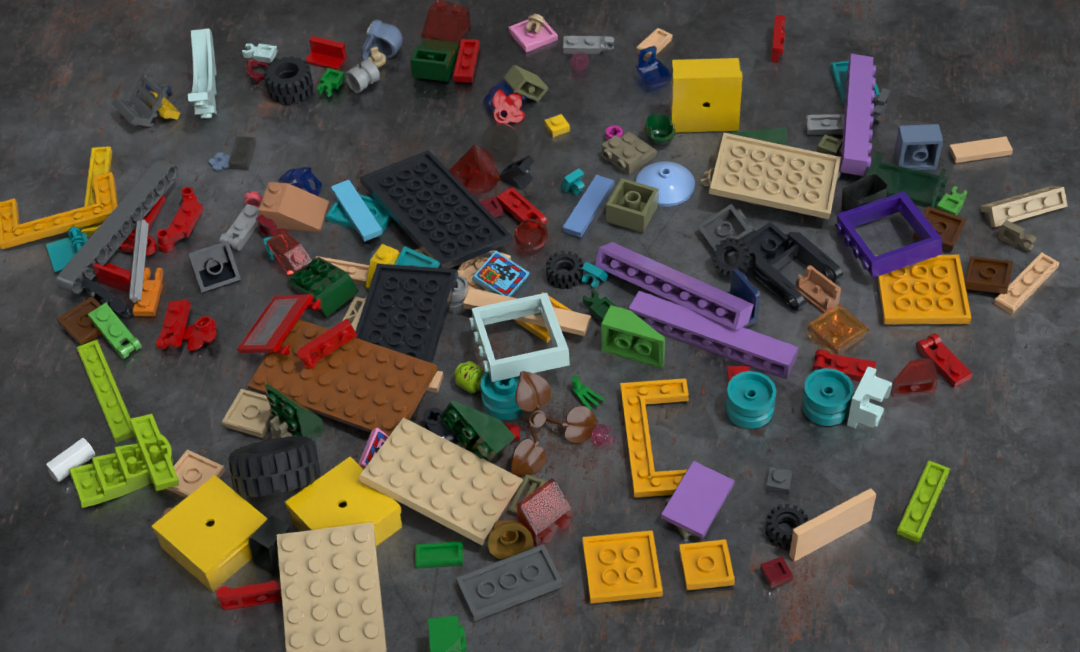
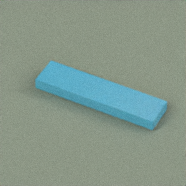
(356, 210)

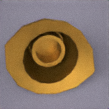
(509, 539)

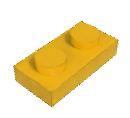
(167, 110)

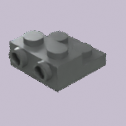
(726, 224)

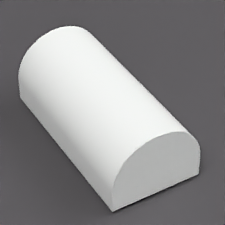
(72, 457)

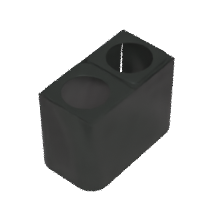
(859, 192)
(264, 543)

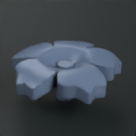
(219, 162)

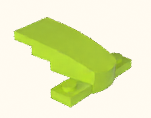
(127, 468)

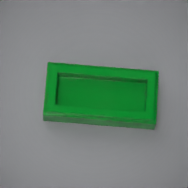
(439, 555)

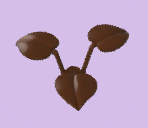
(530, 394)

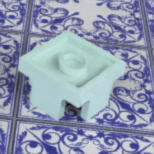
(869, 388)

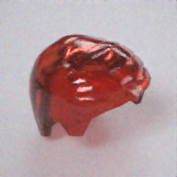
(530, 235)

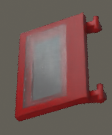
(276, 324)

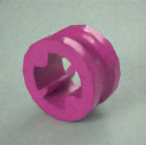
(613, 130)

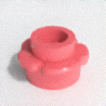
(253, 198)

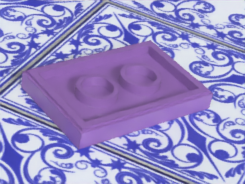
(698, 499)

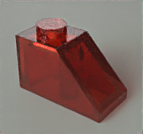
(288, 252)
(916, 378)

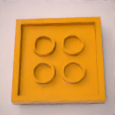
(622, 567)

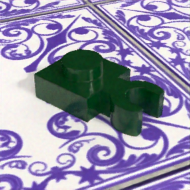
(597, 306)

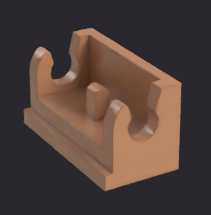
(818, 290)

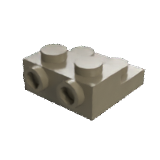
(627, 152)

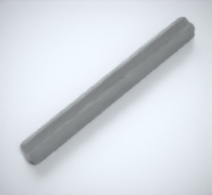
(138, 262)

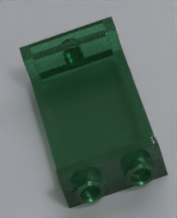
(921, 187)

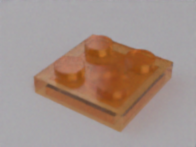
(838, 329)

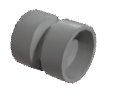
(362, 75)
(458, 297)

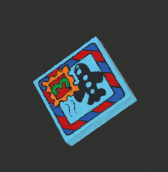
(500, 275)

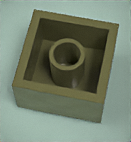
(632, 205)

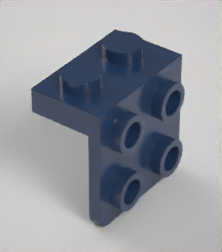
(744, 290)

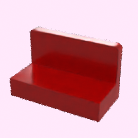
(326, 53)
(113, 276)

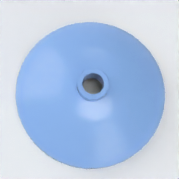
(672, 179)

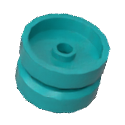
(827, 396)
(499, 397)
(750, 399)

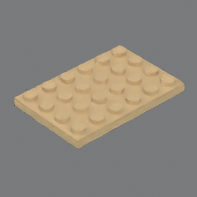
(775, 175)
(441, 480)
(331, 590)

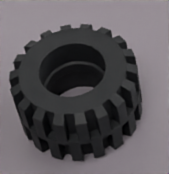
(288, 80)

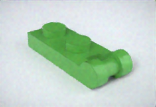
(114, 330)

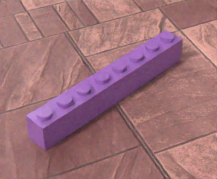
(857, 115)
(674, 285)
(703, 332)

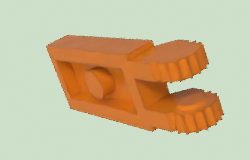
(150, 294)

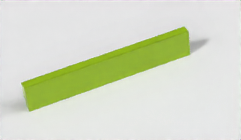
(106, 390)

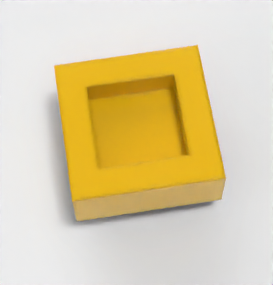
(557, 125)

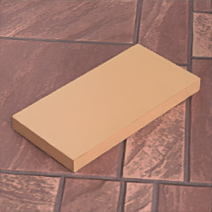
(832, 524)

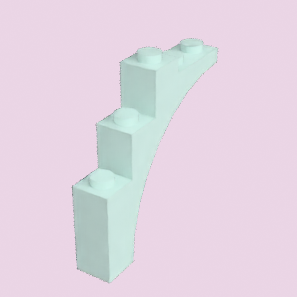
(204, 74)

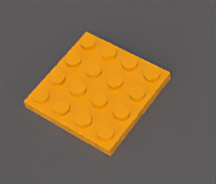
(925, 293)

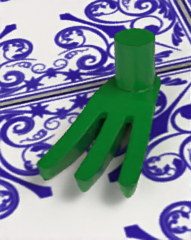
(583, 391)

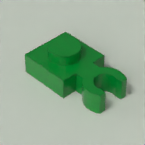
(329, 80)

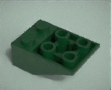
(434, 59)
(325, 283)
(298, 418)
(476, 430)

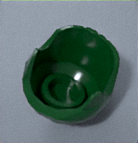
(659, 129)

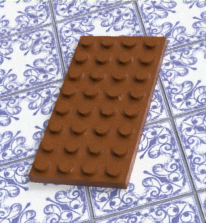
(352, 385)

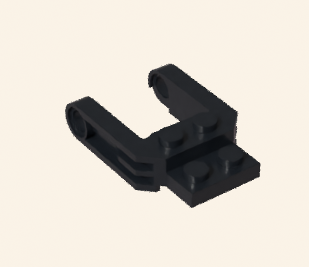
(775, 249)

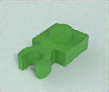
(952, 203)

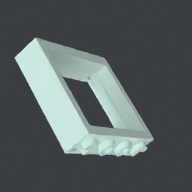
(529, 362)

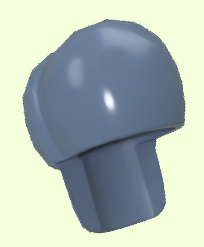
(383, 36)

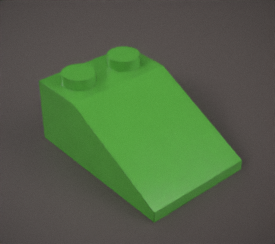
(631, 338)

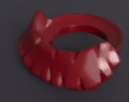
(252, 63)

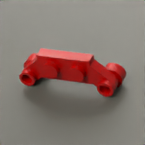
(182, 223)

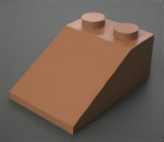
(293, 207)

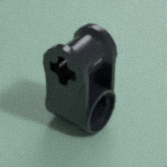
(435, 425)

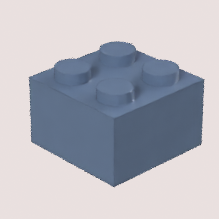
(918, 146)

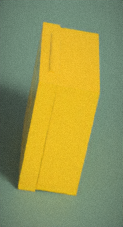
(706, 95)
(343, 501)
(210, 532)

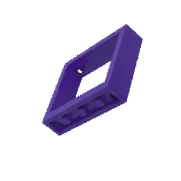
(878, 265)

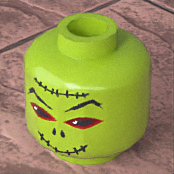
(469, 376)

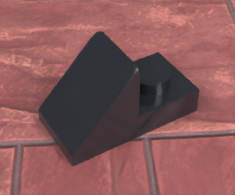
(518, 173)

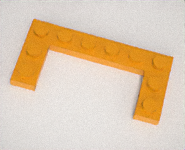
(14, 233)
(634, 397)

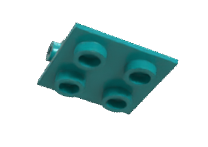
(65, 249)

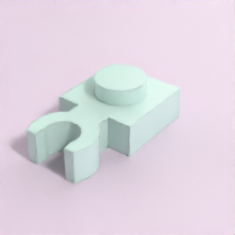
(262, 53)

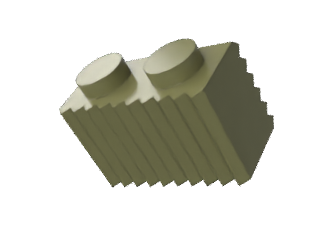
(526, 83)

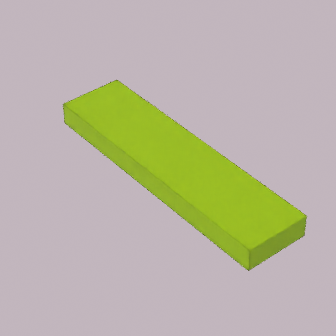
(923, 501)

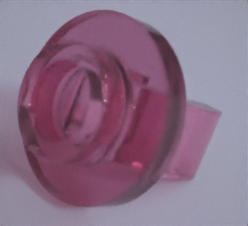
(579, 61)
(601, 435)

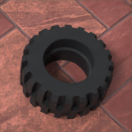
(274, 466)

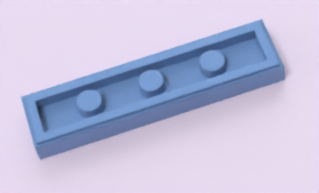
(588, 206)

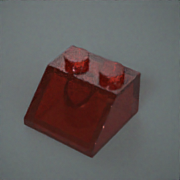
(446, 21)
(476, 171)
(545, 512)

